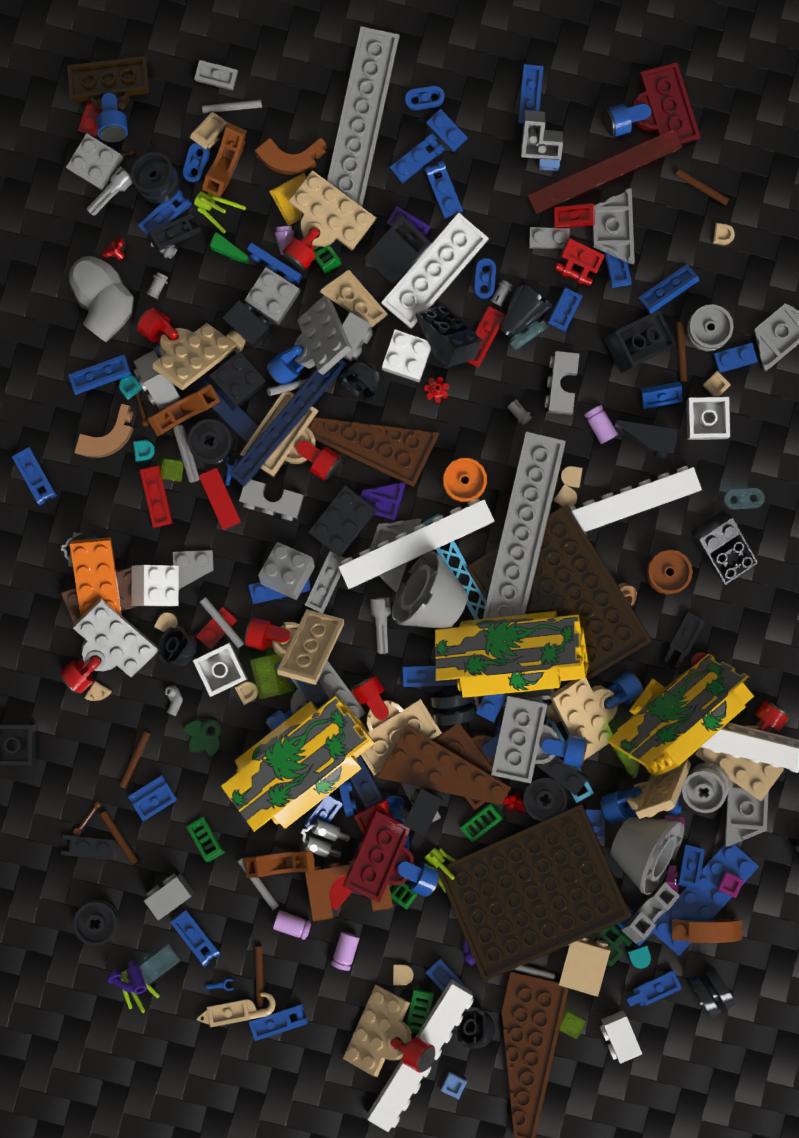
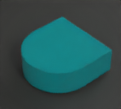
(129, 386)
(143, 450)
(640, 957)

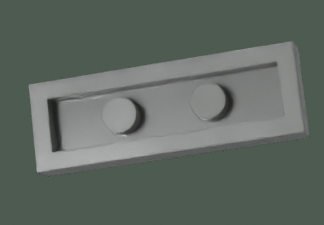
(325, 583)

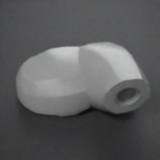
(102, 294)

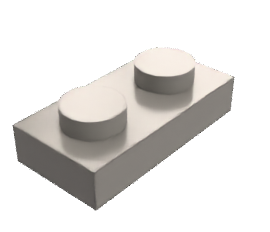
(216, 75)
(548, 238)

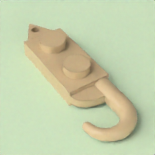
(236, 1011)

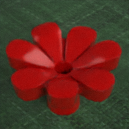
(114, 249)
(433, 392)
(514, 802)

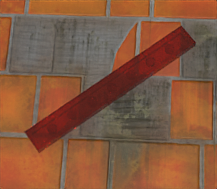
(605, 171)

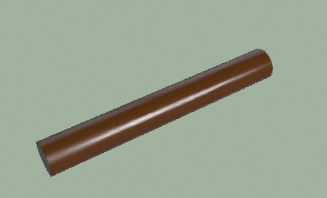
(702, 187)
(681, 351)
(134, 759)
(118, 837)
(259, 975)

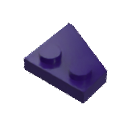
(386, 499)

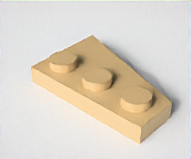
(354, 298)

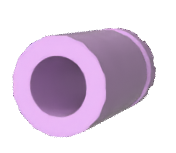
(601, 424)
(292, 925)
(345, 951)

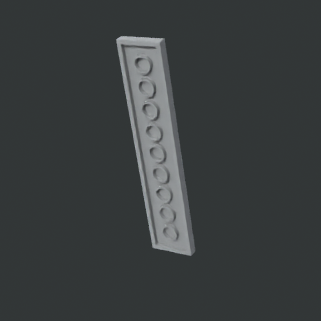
(362, 112)
(524, 526)

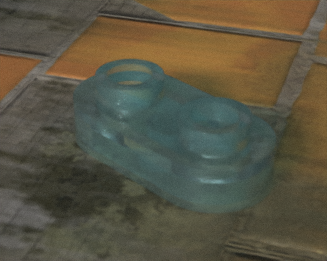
(743, 498)

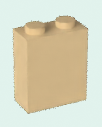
(585, 966)

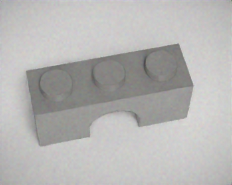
(559, 400)
(288, 505)
(652, 908)

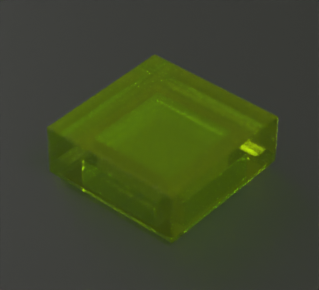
(172, 470)
(572, 1025)

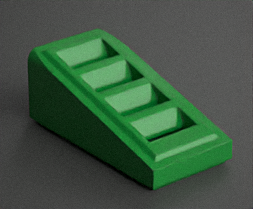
(224, 247)
(328, 262)
(493, 821)
(211, 836)
(398, 899)
(415, 1022)

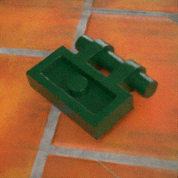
(616, 951)

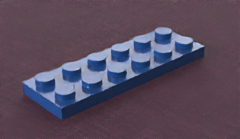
(706, 900)

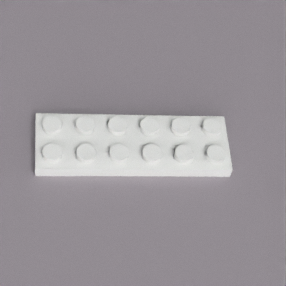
(435, 270)

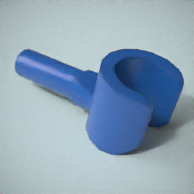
(229, 469)
(220, 985)

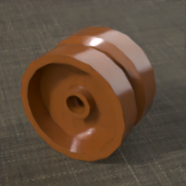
(657, 575)

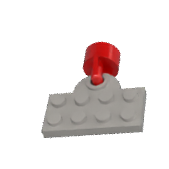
(108, 644)

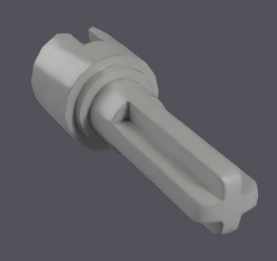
(119, 181)
(380, 610)

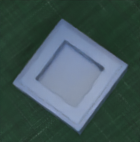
(549, 164)
(453, 1085)

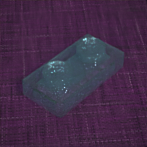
(521, 339)
(159, 964)

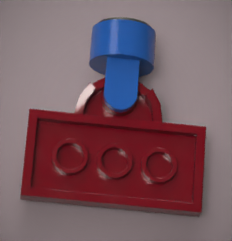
(659, 108)
(385, 861)

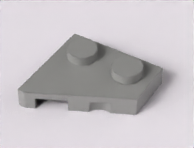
(193, 565)

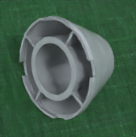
(430, 595)
(645, 849)

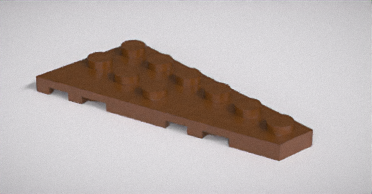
(429, 765)

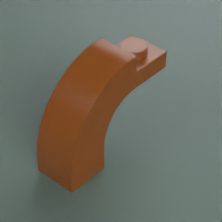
(225, 161)
(290, 163)
(183, 409)
(279, 863)
(707, 931)

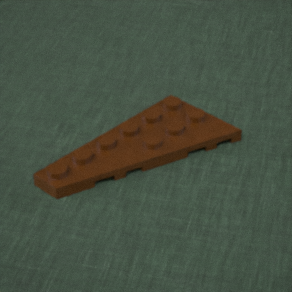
(384, 448)

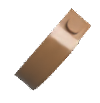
(109, 444)

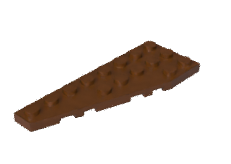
(531, 1028)

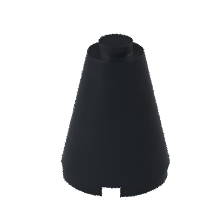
(523, 309)

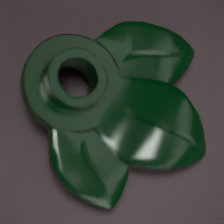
(201, 738)

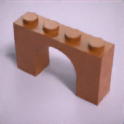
(319, 886)

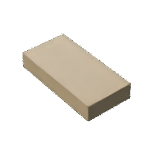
(208, 130)

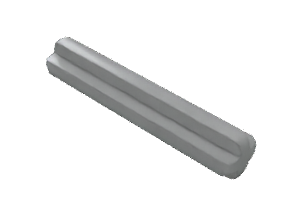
(187, 456)

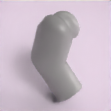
(175, 698)

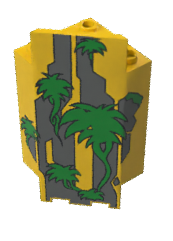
(512, 653)
(683, 716)
(298, 764)

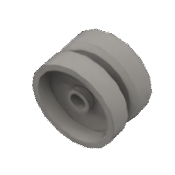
(702, 337)
(706, 787)

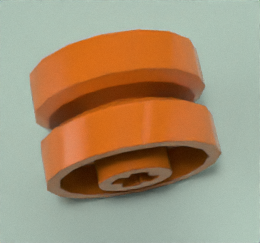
(476, 480)

